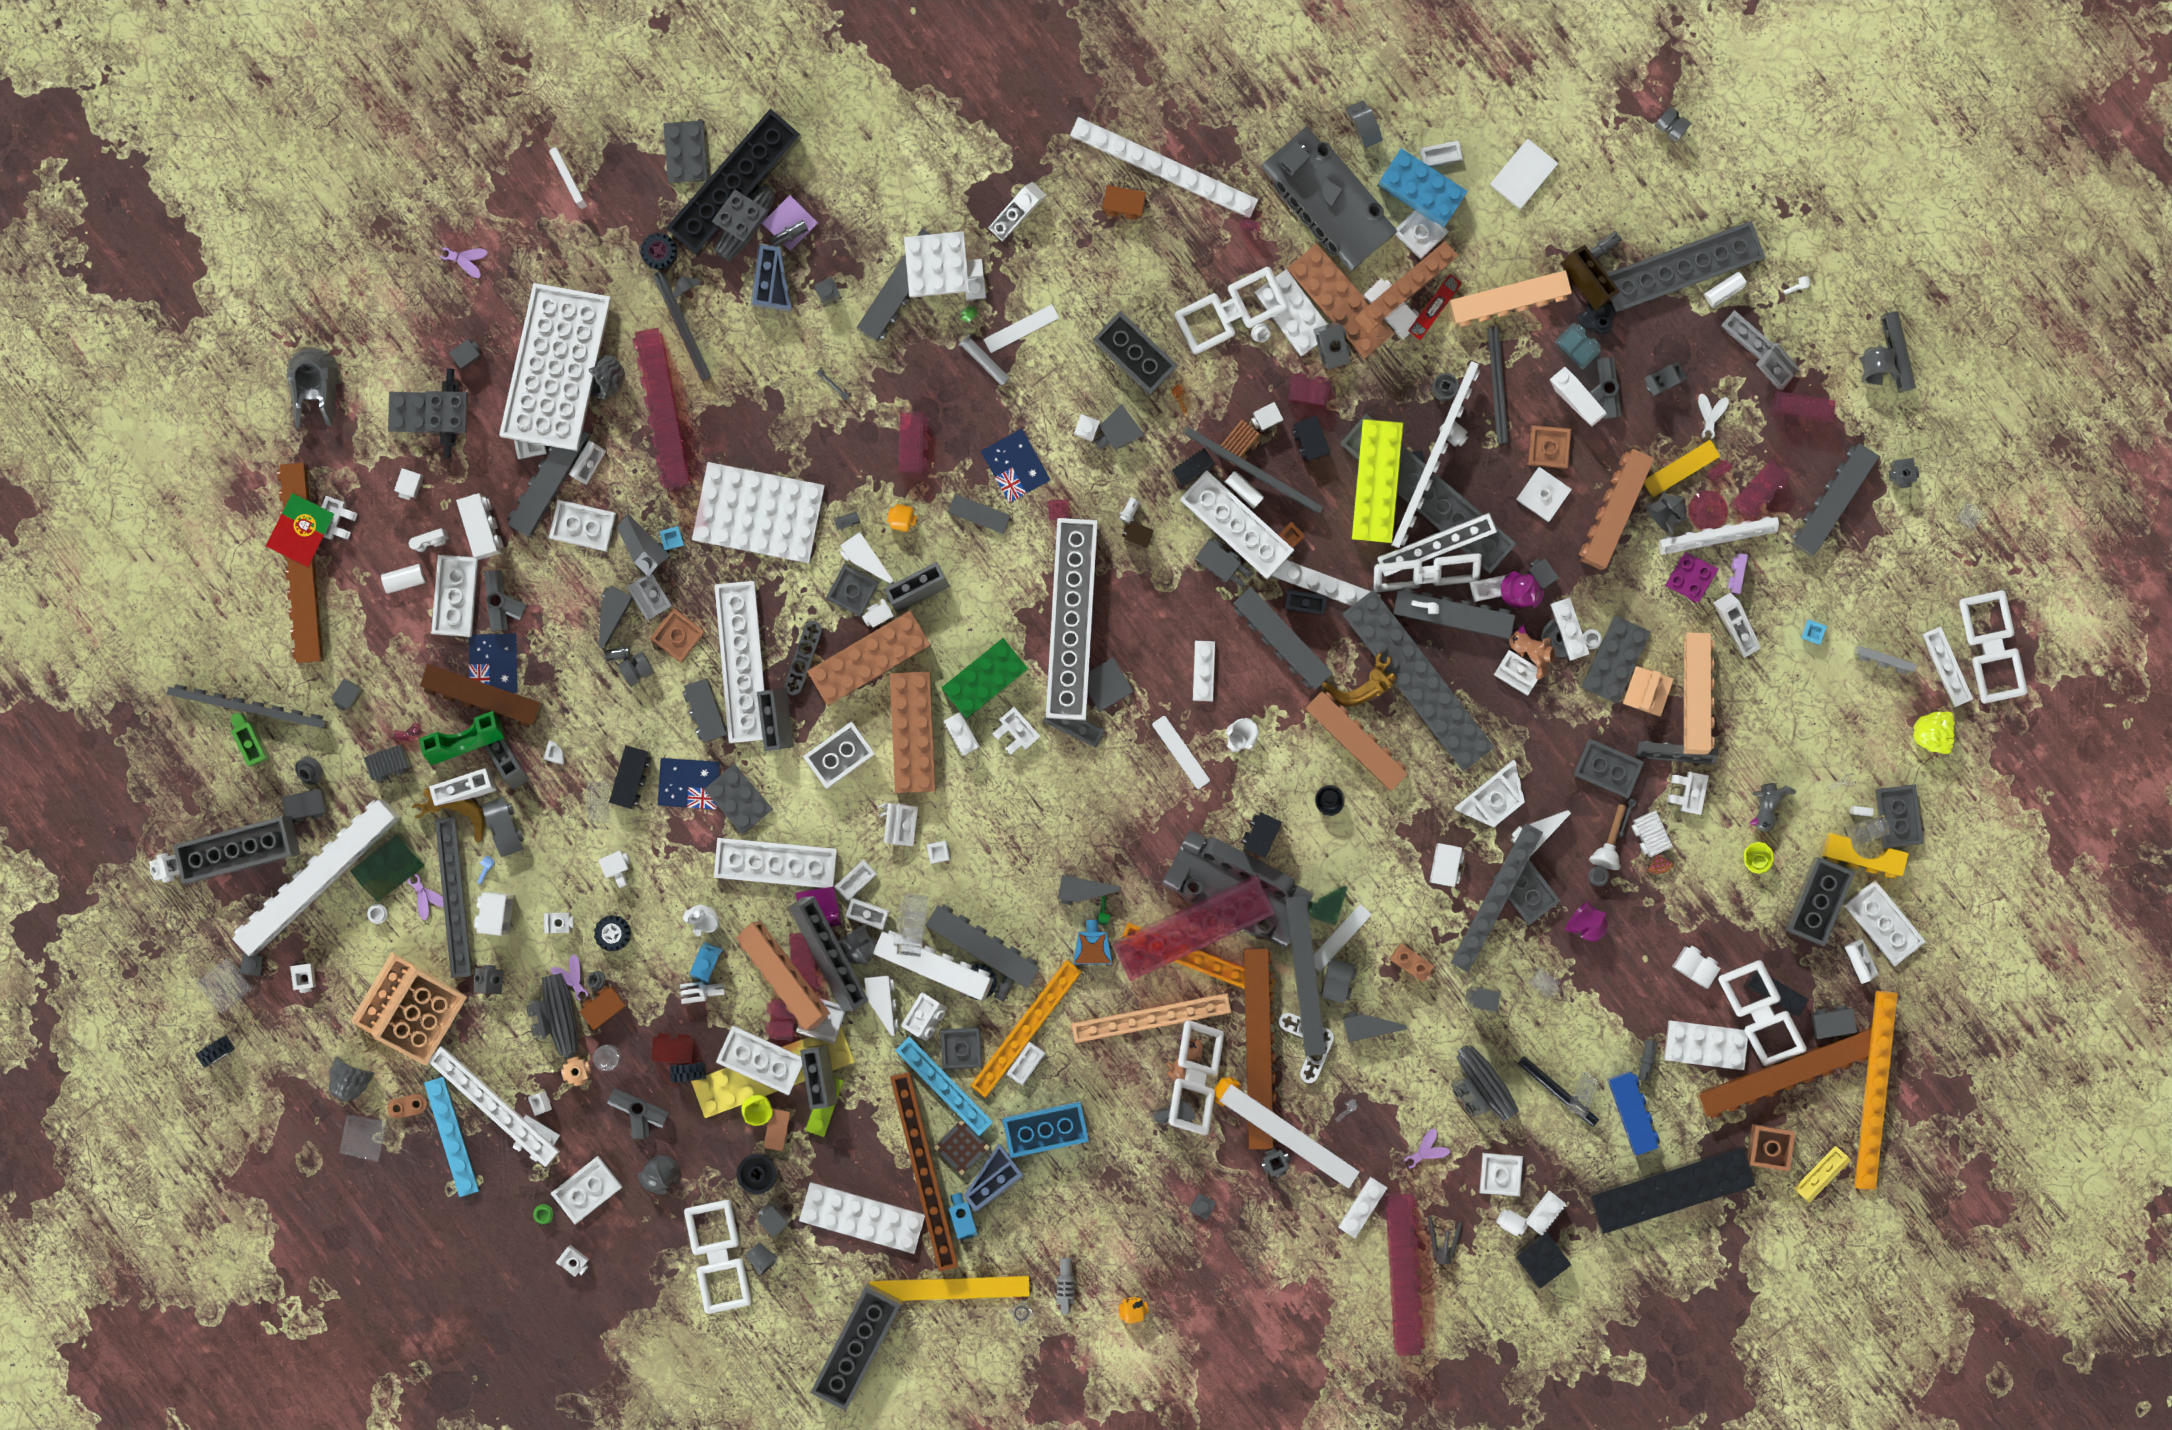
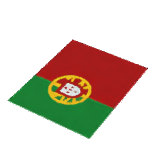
(299, 530)

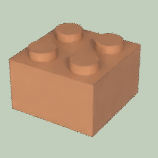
(1770, 1147)

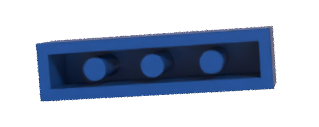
(1632, 1113)

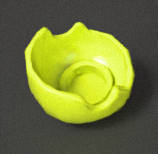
(1758, 857)
(756, 1110)

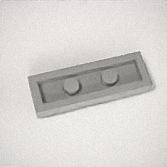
(1746, 335)
(1883, 660)

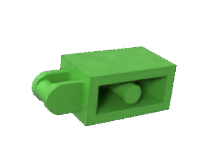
(248, 741)

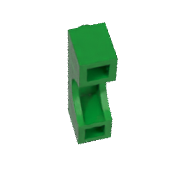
(441, 747)

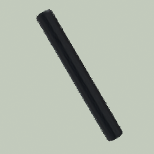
(1553, 1087)

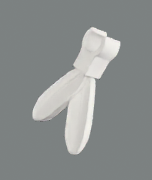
(1711, 415)

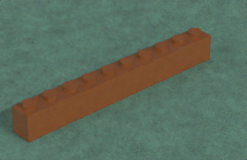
(302, 579)
(1259, 1038)
(1785, 1074)
(924, 1171)

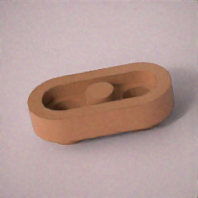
(407, 1106)

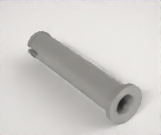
(984, 360)

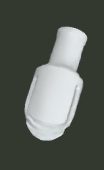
(703, 990)

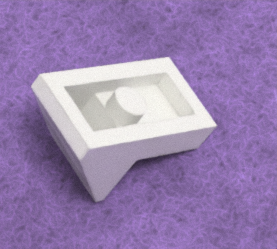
(975, 280)

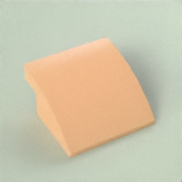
(408, 1009)

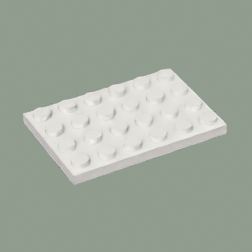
(758, 512)

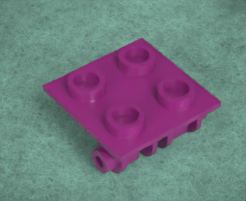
(1691, 577)
(827, 901)

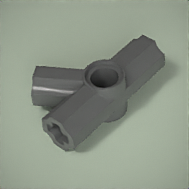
(1607, 374)
(508, 605)
(639, 1121)

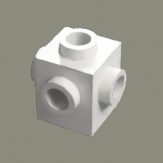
(164, 867)

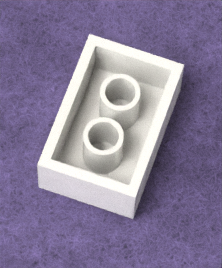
(480, 526)
(839, 755)
(494, 913)

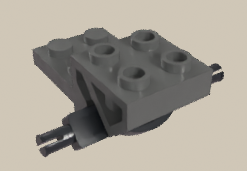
(431, 412)

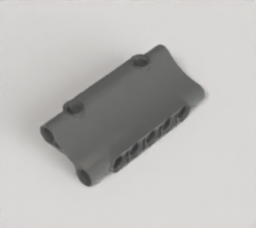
(1346, 226)
(1215, 866)

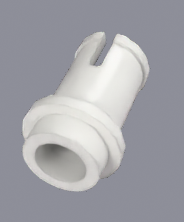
(1130, 510)

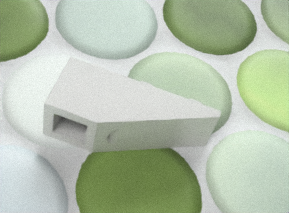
(1017, 211)
(879, 996)

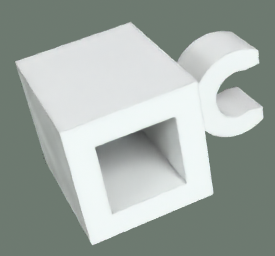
(614, 866)

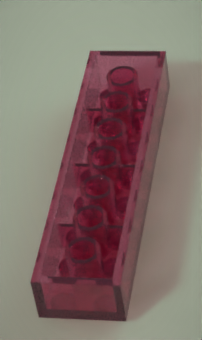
(663, 409)
(1194, 927)
(1402, 1271)

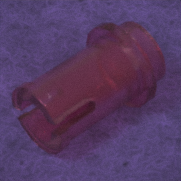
(1719, 470)

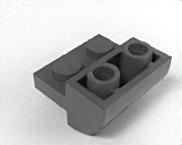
(1184, 1113)

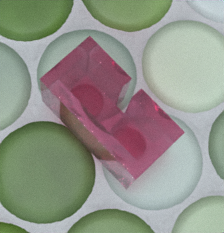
(781, 1021)

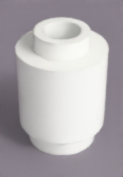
(1459, 435)
(1511, 1222)

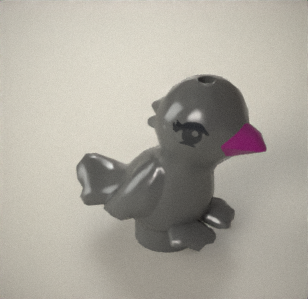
(1769, 800)

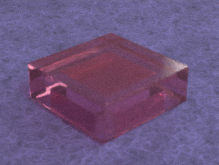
(1249, 225)
(1058, 509)

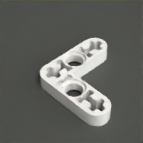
(1308, 1058)

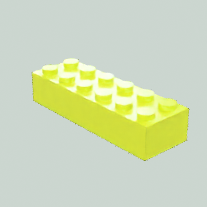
(1377, 480)

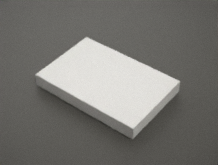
(1523, 174)
(568, 178)
(582, 525)
(586, 1190)

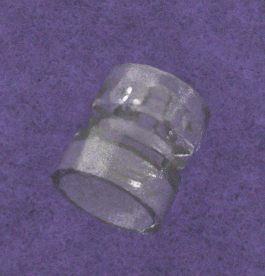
(607, 1057)

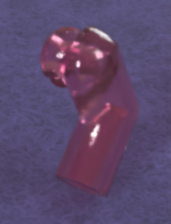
(409, 735)

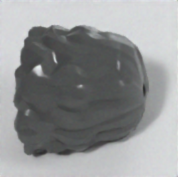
(607, 377)
(347, 1081)

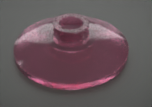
(1698, 514)

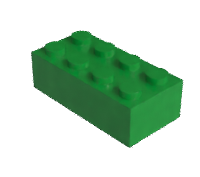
(984, 678)

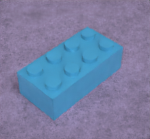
(1422, 188)
(1045, 1129)

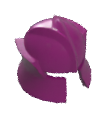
(1521, 590)
(1588, 922)

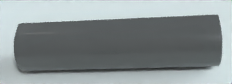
(1896, 342)

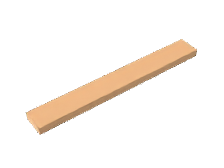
(1151, 1018)

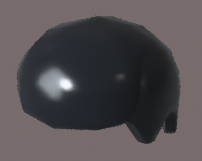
(1329, 800)

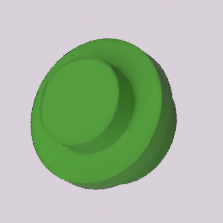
(968, 313)
(543, 1214)

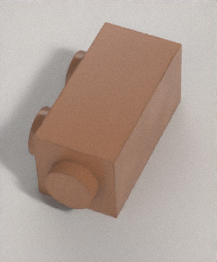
(1412, 963)

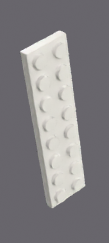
(740, 658)

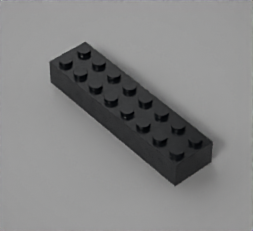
(743, 171)
(1671, 1189)

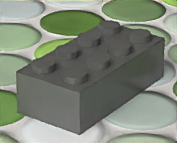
(1135, 353)
(1819, 901)

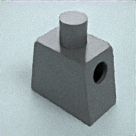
(1118, 430)

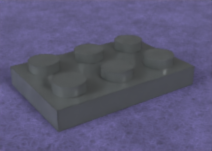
(685, 151)
(1608, 768)
(738, 799)
(1902, 813)
(1532, 894)

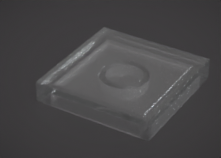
(224, 985)
(363, 1137)

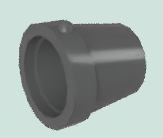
(761, 1258)

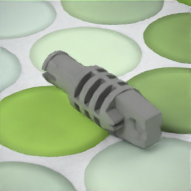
(1065, 1285)

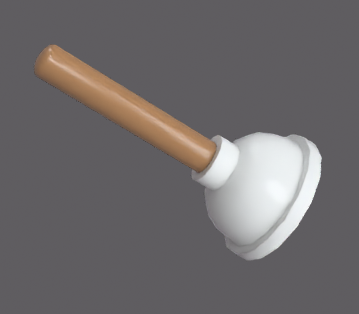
(1606, 856)

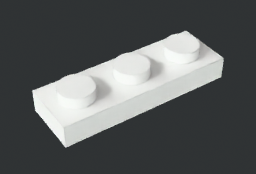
(1569, 629)
(1203, 670)
(1362, 1207)

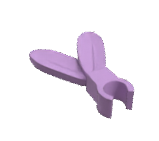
(464, 259)
(423, 896)
(573, 977)
(1425, 1150)

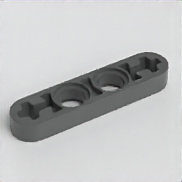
(800, 657)

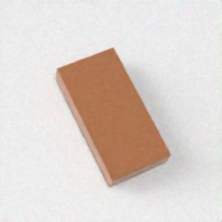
(777, 1130)

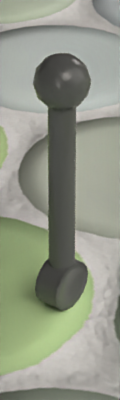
(844, 395)
(1631, 802)

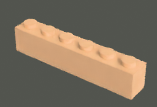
(1509, 298)
(1698, 693)

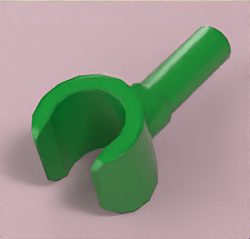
(1103, 918)

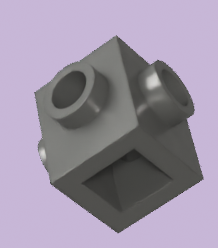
(1906, 466)
(488, 980)
(1275, 1170)

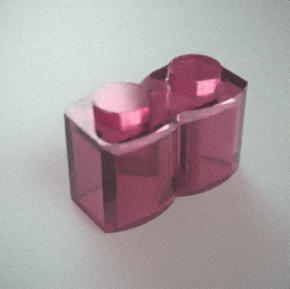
(1308, 390)

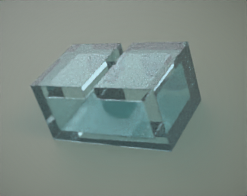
(1578, 345)

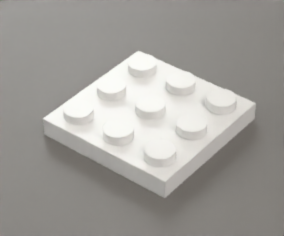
(936, 264)

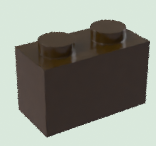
(1137, 535)

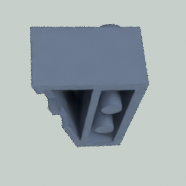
(769, 280)
(993, 1180)

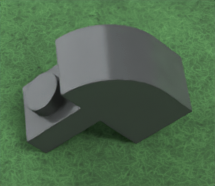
(1365, 124)
(1665, 378)

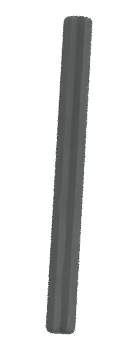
(682, 326)
(1498, 384)

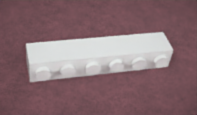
(1441, 542)
(937, 967)

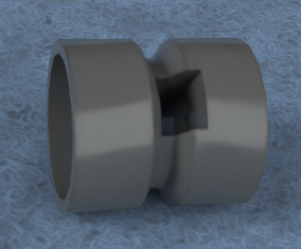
(1673, 124)
(1444, 387)
(636, 669)

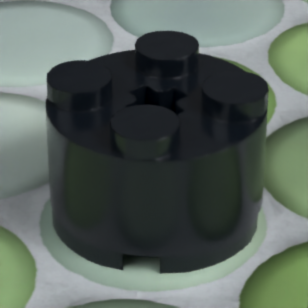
(752, 1183)

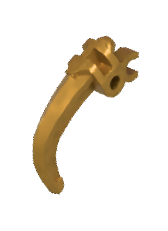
(1379, 683)
(465, 807)

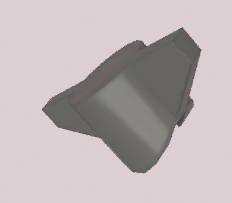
(684, 285)

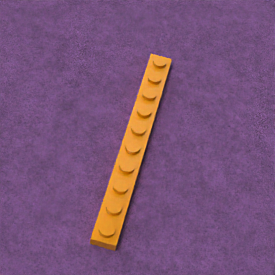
(1875, 1090)

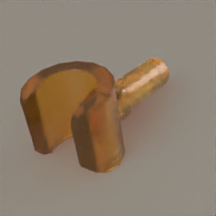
(1178, 391)

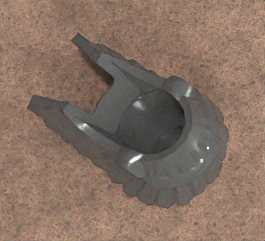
(313, 377)

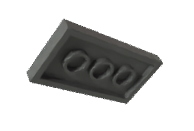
(1615, 659)

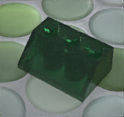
(387, 867)
(1328, 905)

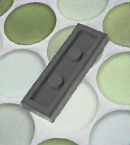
(979, 514)
(1079, 729)

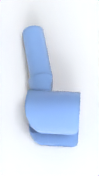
(488, 863)

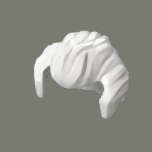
(1242, 734)
(702, 918)

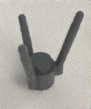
(1445, 1253)

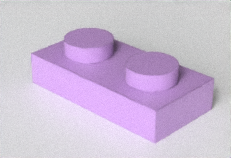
(1736, 581)

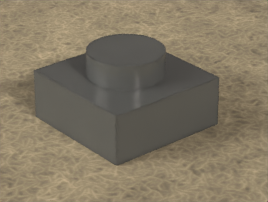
(252, 965)
(1202, 1206)

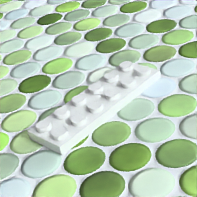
(1237, 525)
(775, 863)
(862, 1217)

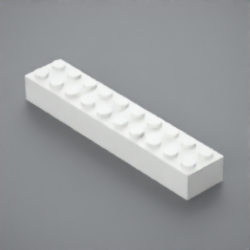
(1071, 619)
(316, 878)

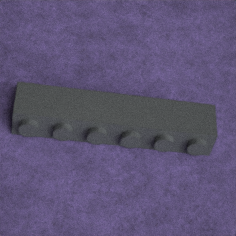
(888, 302)
(544, 487)
(1834, 500)
(1455, 615)
(1282, 638)
(983, 946)
(828, 953)

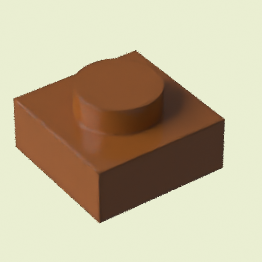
(1291, 535)

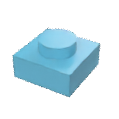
(671, 538)
(1813, 632)

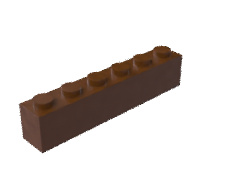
(480, 694)

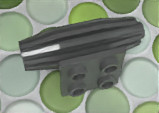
(741, 219)
(555, 1016)
(1482, 1087)

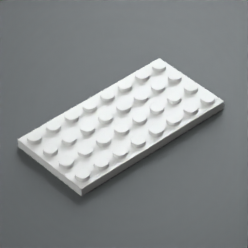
(552, 366)

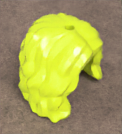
(1935, 732)

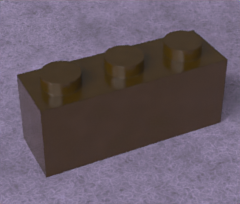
(1590, 277)

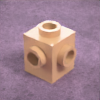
(583, 1067)

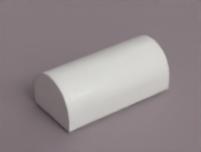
(1725, 289)
(587, 462)
(1244, 489)
(403, 578)
(867, 913)
(1861, 961)

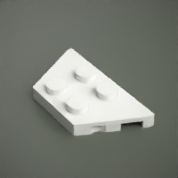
(1494, 798)

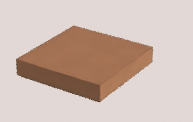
(1549, 447)
(677, 635)

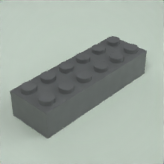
(236, 849)
(856, 1346)

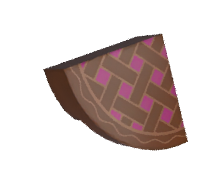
(1659, 865)

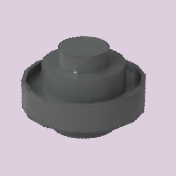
(309, 770)

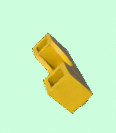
(1840, 848)

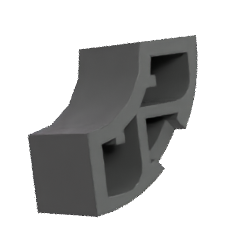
(503, 827)

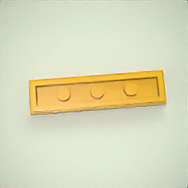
(1681, 468)

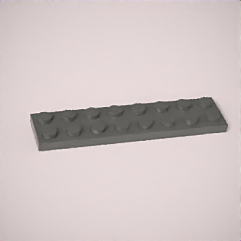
(1686, 266)

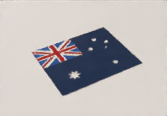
(1015, 465)
(494, 660)
(684, 783)

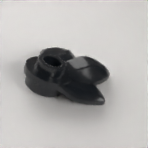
(1592, 318)

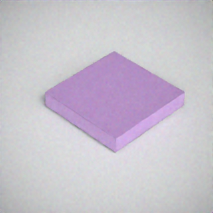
(786, 215)

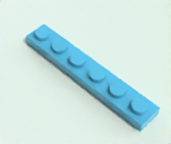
(944, 1086)
(451, 1136)

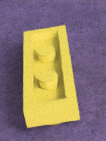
(1822, 1174)

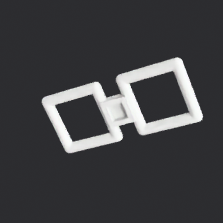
(1231, 310)
(1427, 574)
(1993, 646)
(1762, 1013)
(1196, 1077)
(717, 1256)

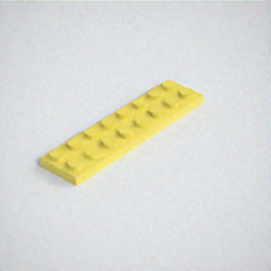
(729, 1089)

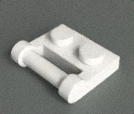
(434, 538)

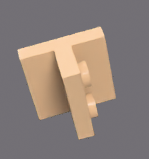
(1647, 691)

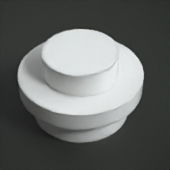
(1260, 332)
(1592, 638)
(377, 913)

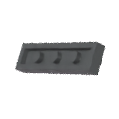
(1672, 752)

